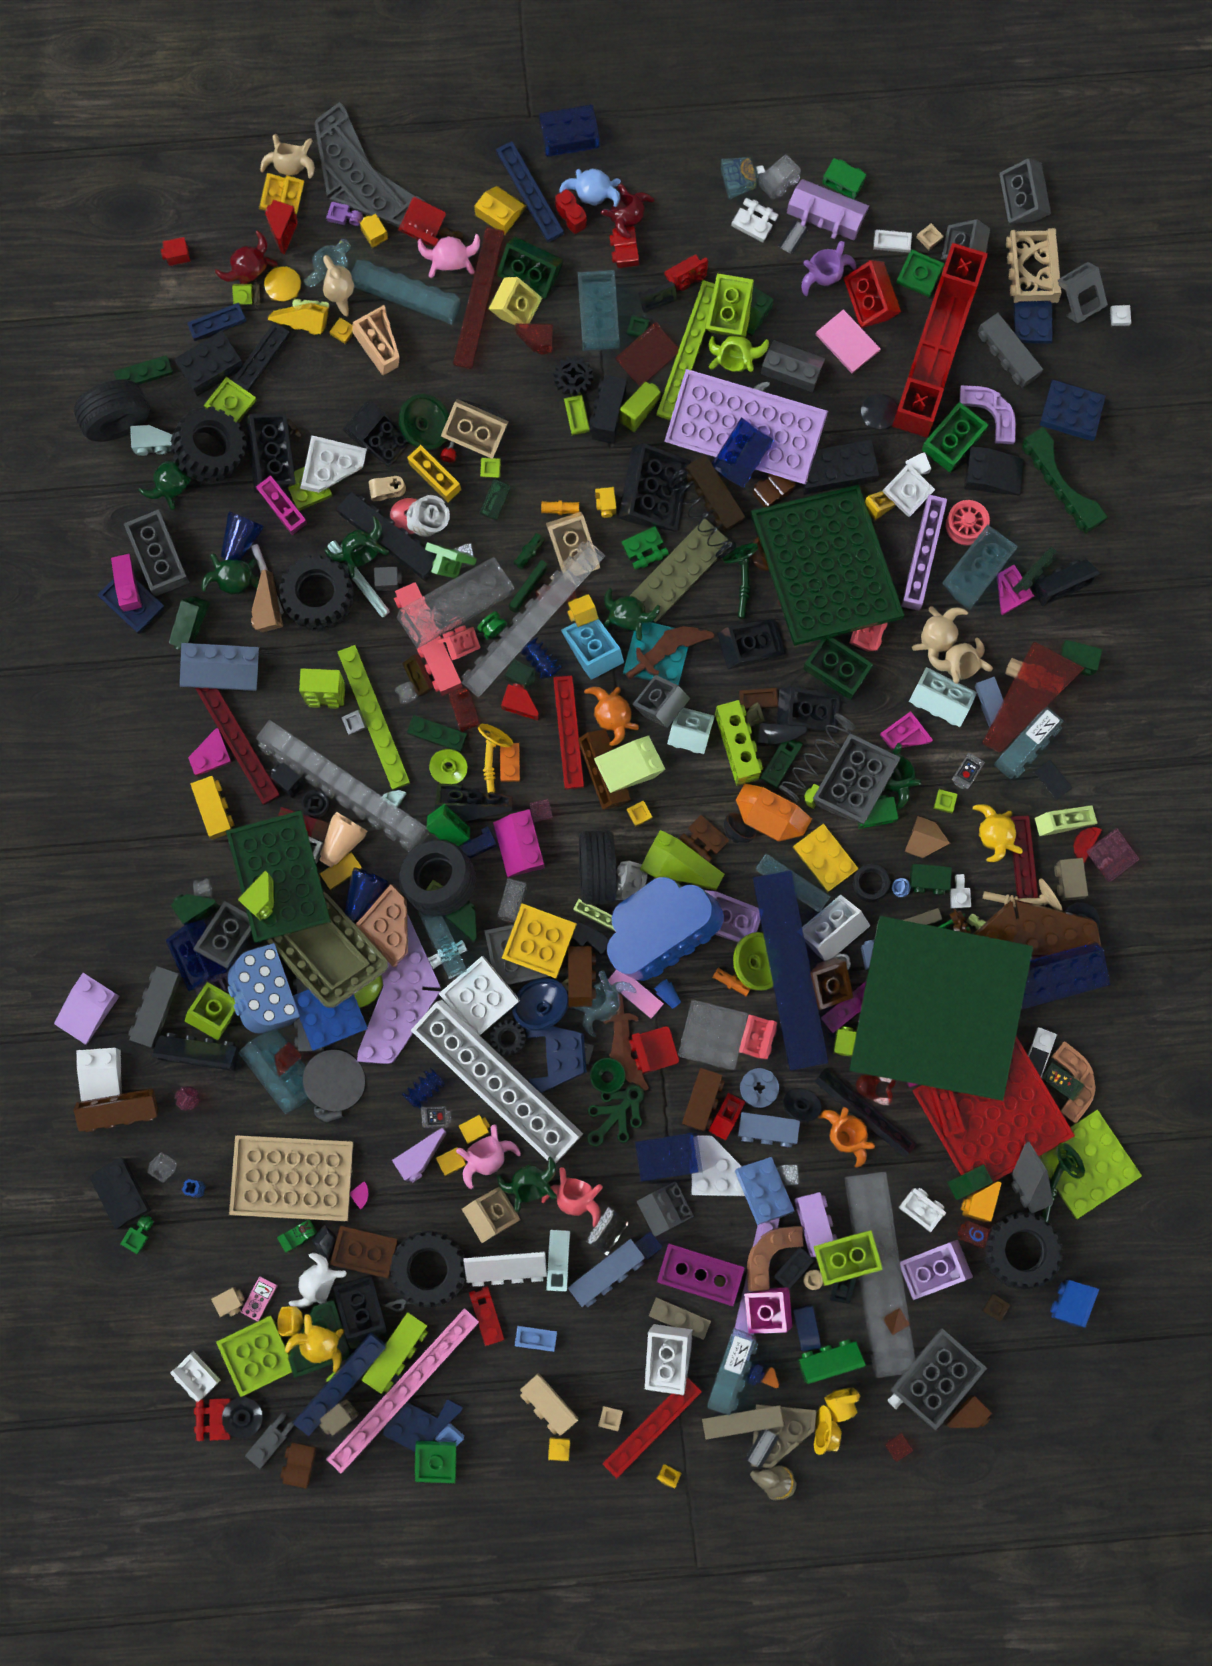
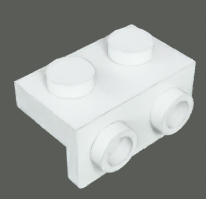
(922, 1209)
(195, 1377)

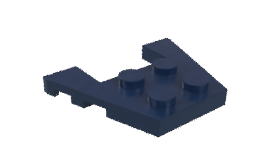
(564, 1056)
(415, 1424)

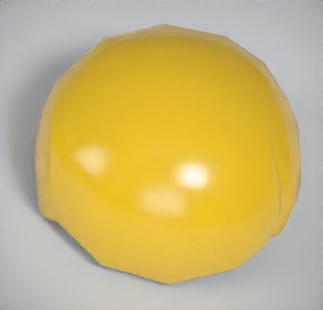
(289, 1321)

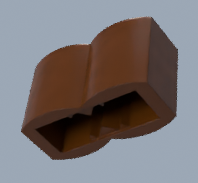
(773, 490)
(298, 1465)

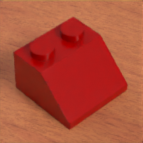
(282, 223)

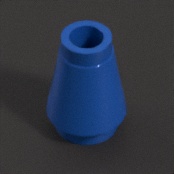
(667, 993)

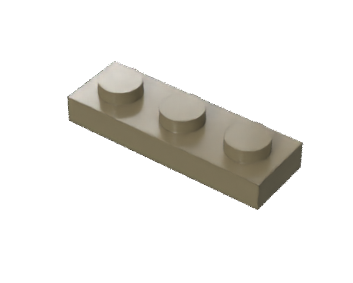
(679, 1318)

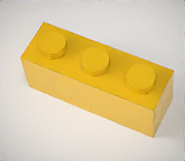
(434, 473)
(212, 807)

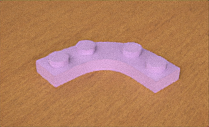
(996, 405)

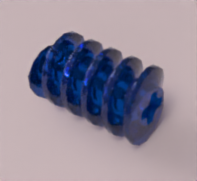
(540, 659)
(424, 1088)

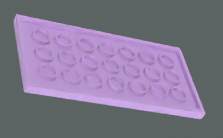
(712, 407)

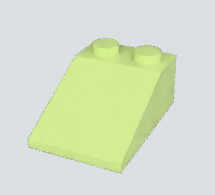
(630, 764)

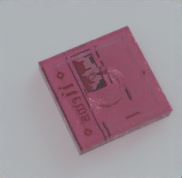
(1112, 855)

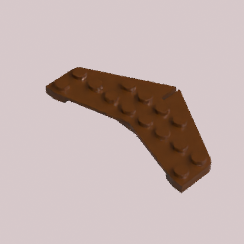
(1040, 927)

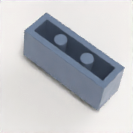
(768, 1129)

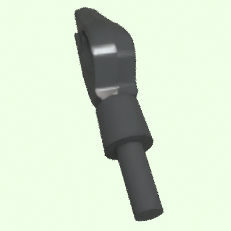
(400, 1301)

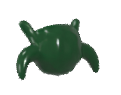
(169, 482)
(359, 548)
(231, 575)
(628, 613)
(902, 778)
(530, 1183)

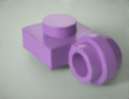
(339, 213)

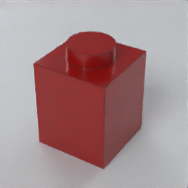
(175, 251)

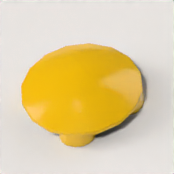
(282, 284)

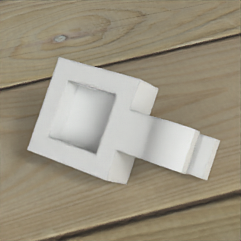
(960, 896)

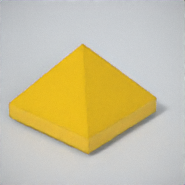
(668, 1476)

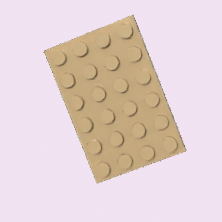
(291, 1178)

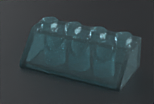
(979, 566)
(259, 1056)

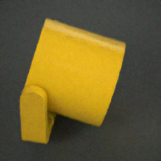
(842, 1404)

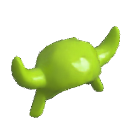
(736, 353)

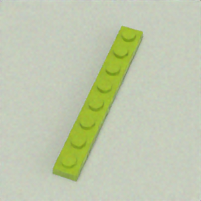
(688, 349)
(373, 717)

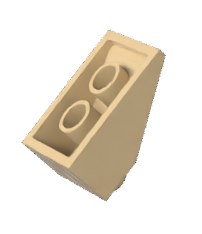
(567, 535)

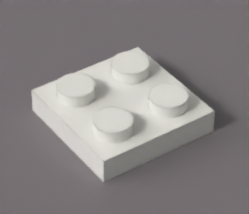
(908, 490)

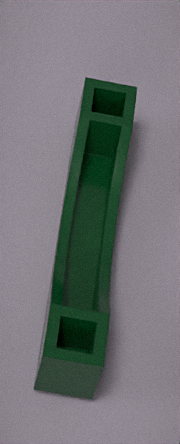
(1085, 511)

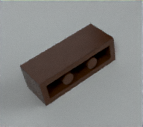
(581, 976)
(703, 1100)

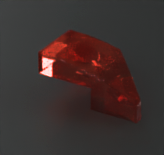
(286, 1058)

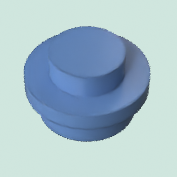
(901, 887)

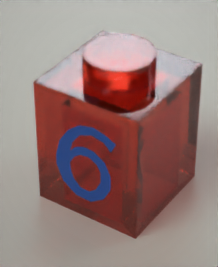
(973, 1234)

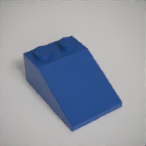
(1074, 1303)

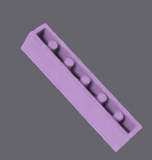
(924, 552)

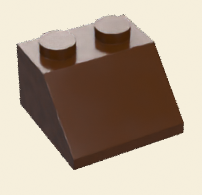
(831, 983)

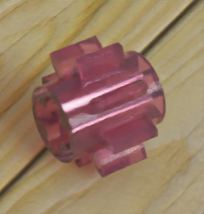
(187, 1098)

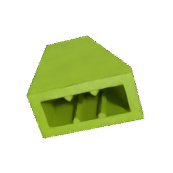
(639, 406)

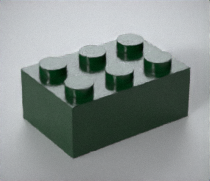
(838, 667)

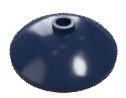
(540, 996)

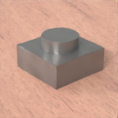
(354, 722)

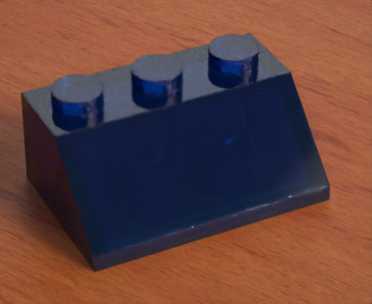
(742, 452)
(192, 965)

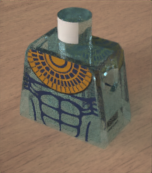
(739, 175)

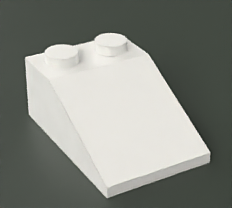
(99, 1073)
(668, 1359)

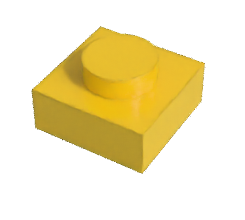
(342, 330)
(639, 813)

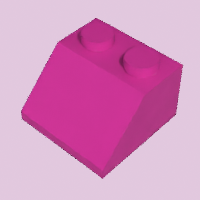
(768, 1311)

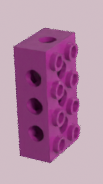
(712, 1266)

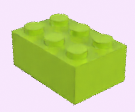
(322, 688)

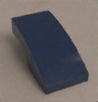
(806, 1328)

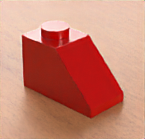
(519, 702)
(727, 1116)

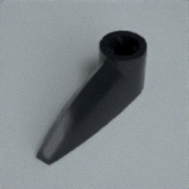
(774, 733)

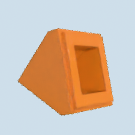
(770, 1378)

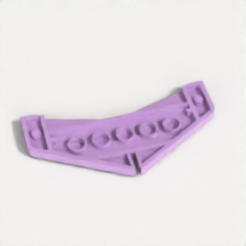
(399, 1004)

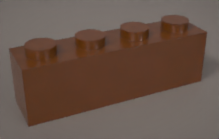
(593, 745)
(116, 1110)

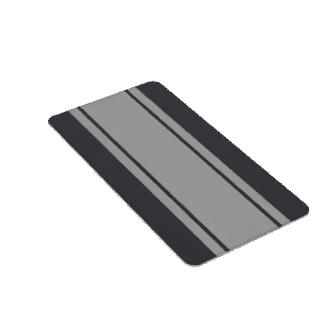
(793, 237)
(761, 1448)

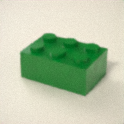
(954, 437)

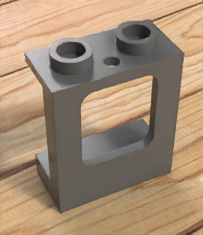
(1078, 281)

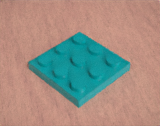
(669, 668)

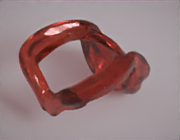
(867, 1084)

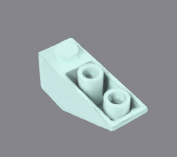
(149, 439)
(558, 1260)

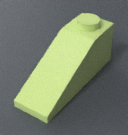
(1065, 820)

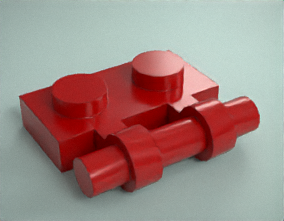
(216, 1427)

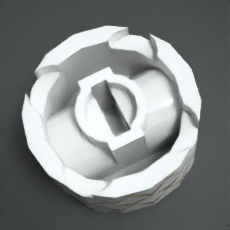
(427, 516)

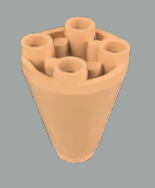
(340, 839)

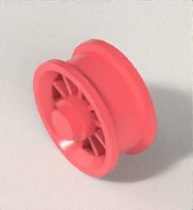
(966, 521)

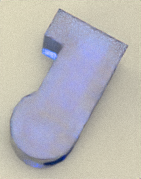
(479, 844)

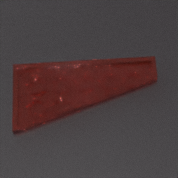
(1034, 687)

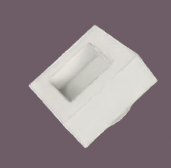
(1120, 315)

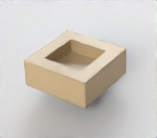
(929, 236)
(610, 1418)

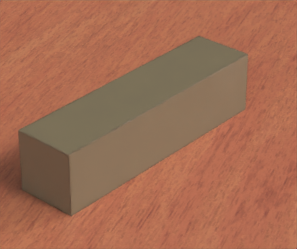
(926, 918)

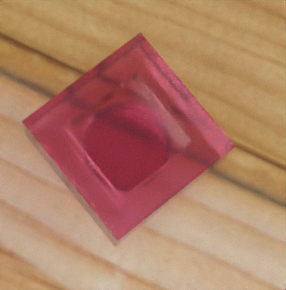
(541, 810)

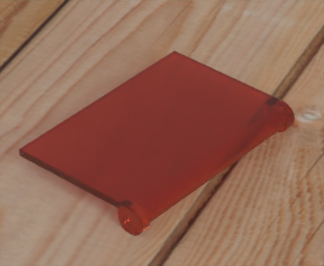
(647, 354)

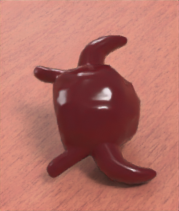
(629, 210)
(248, 262)

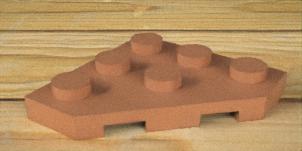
(387, 925)

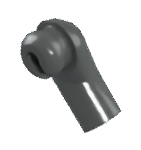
(326, 1115)

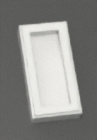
(892, 241)

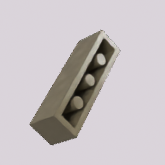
(338, 1417)

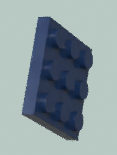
(1072, 410)

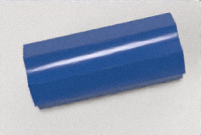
(189, 1186)

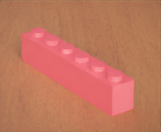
(435, 654)

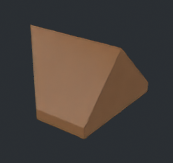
(925, 838)

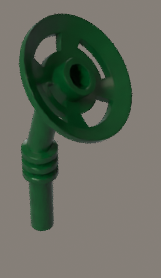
(742, 557)
(1067, 1163)

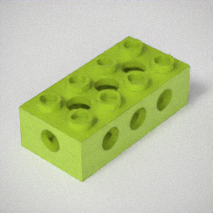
(742, 771)

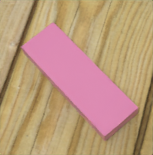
(642, 998)

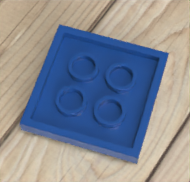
(325, 1024)

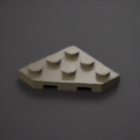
(798, 1425)

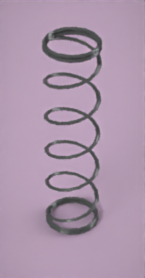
(846, 724)

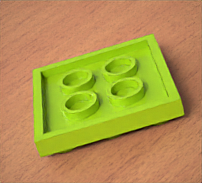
(255, 1356)

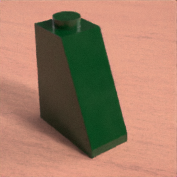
(188, 621)

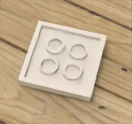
(479, 996)

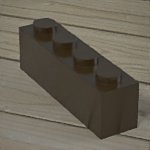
(715, 493)

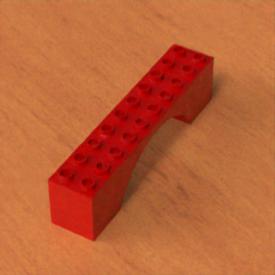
(939, 340)

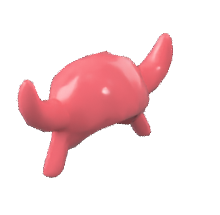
(576, 1197)

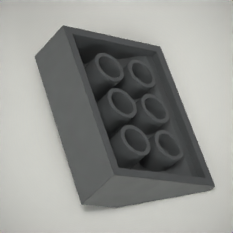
(856, 779)
(938, 1379)

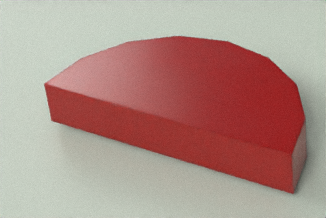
(1084, 841)

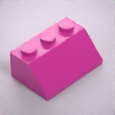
(518, 843)

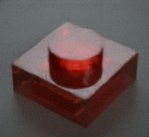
(898, 1447)

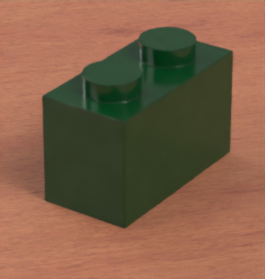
(1082, 655)
(930, 878)

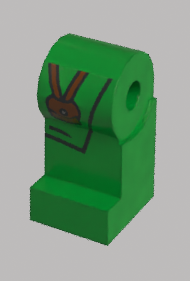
(297, 1236)

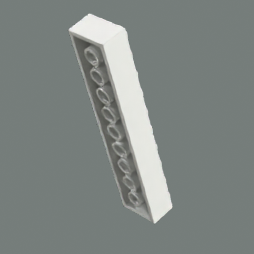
(496, 1081)

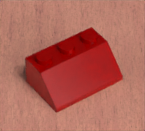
(872, 294)

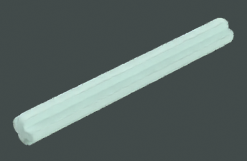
(363, 585)

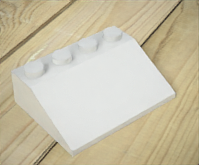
(505, 1268)

